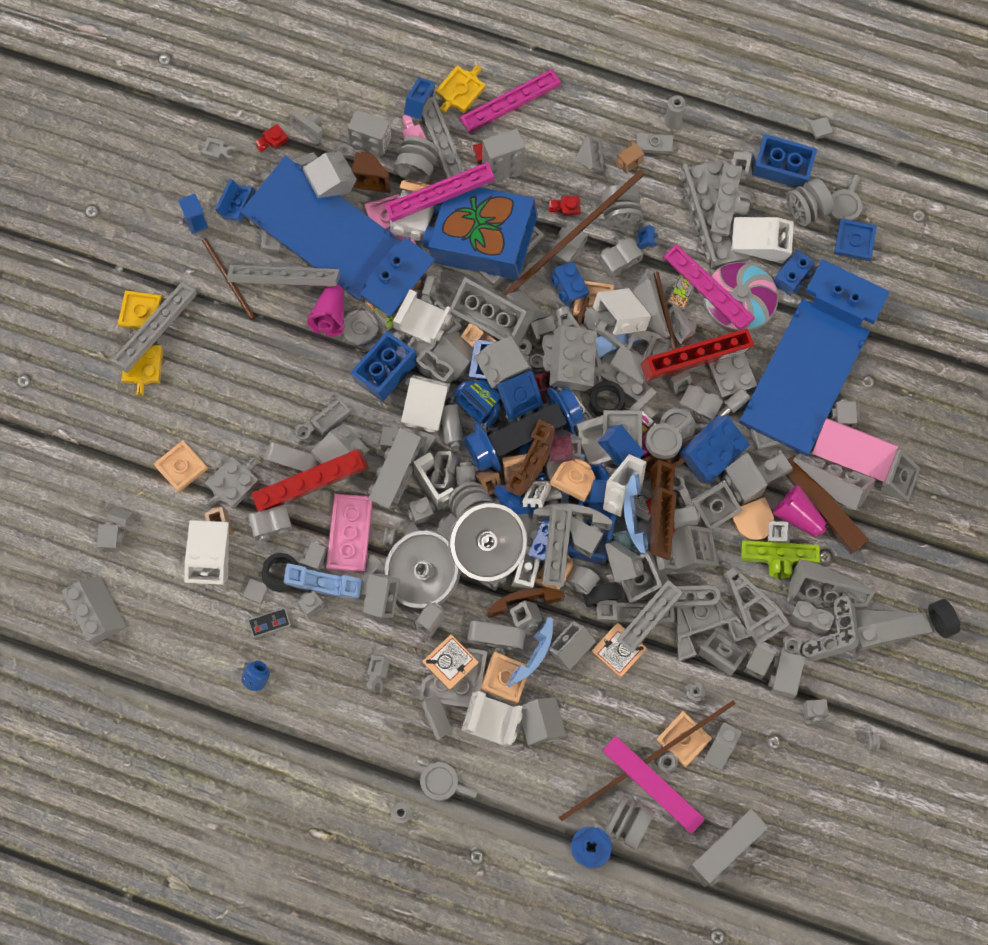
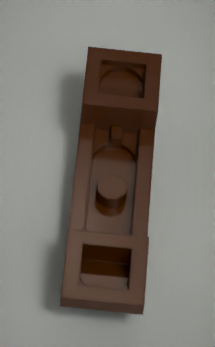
(534, 460)
(549, 595)

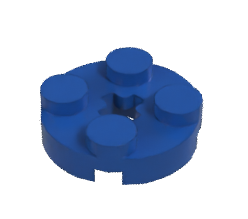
(579, 847)

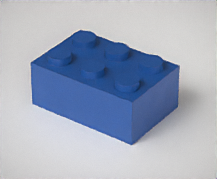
(784, 161)
(384, 366)
(714, 448)
(600, 553)

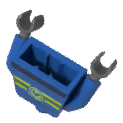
(478, 401)

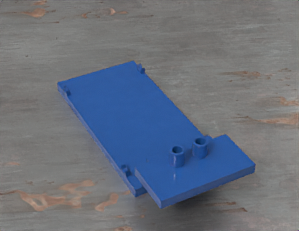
(337, 236)
(814, 358)

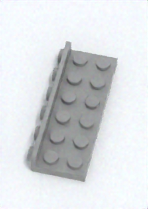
(702, 190)

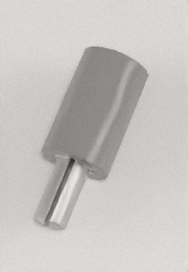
(735, 402)

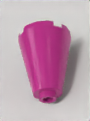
(328, 312)
(800, 512)

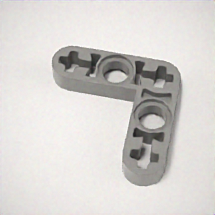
(839, 638)

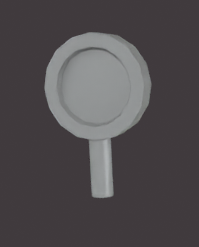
(847, 203)
(676, 416)
(665, 440)
(441, 782)

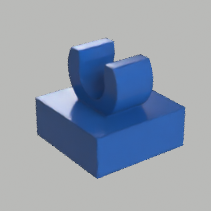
(646, 237)

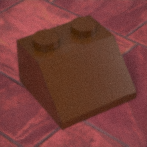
(370, 173)

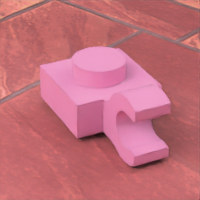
(411, 130)

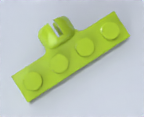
(779, 555)

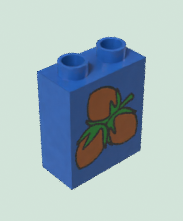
(483, 232)

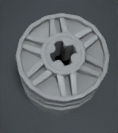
(416, 159)
(810, 202)
(625, 211)
(467, 496)
(629, 822)

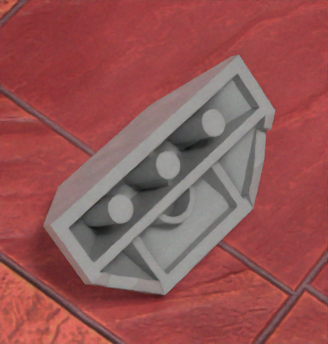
(647, 295)

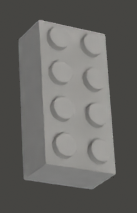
(491, 310)
(397, 467)
(731, 845)

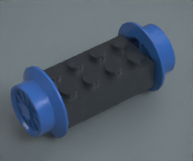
(560, 411)

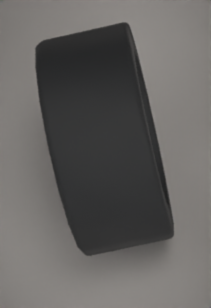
(606, 385)
(276, 558)
(603, 592)
(944, 618)

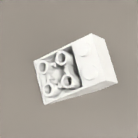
(763, 237)
(207, 552)

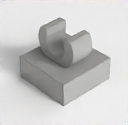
(680, 382)

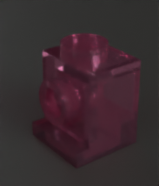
(561, 448)

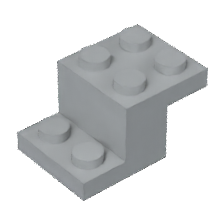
(690, 549)

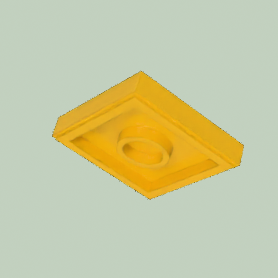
(137, 309)

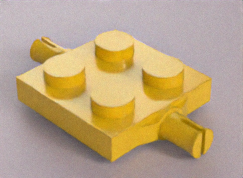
(460, 89)
(146, 370)

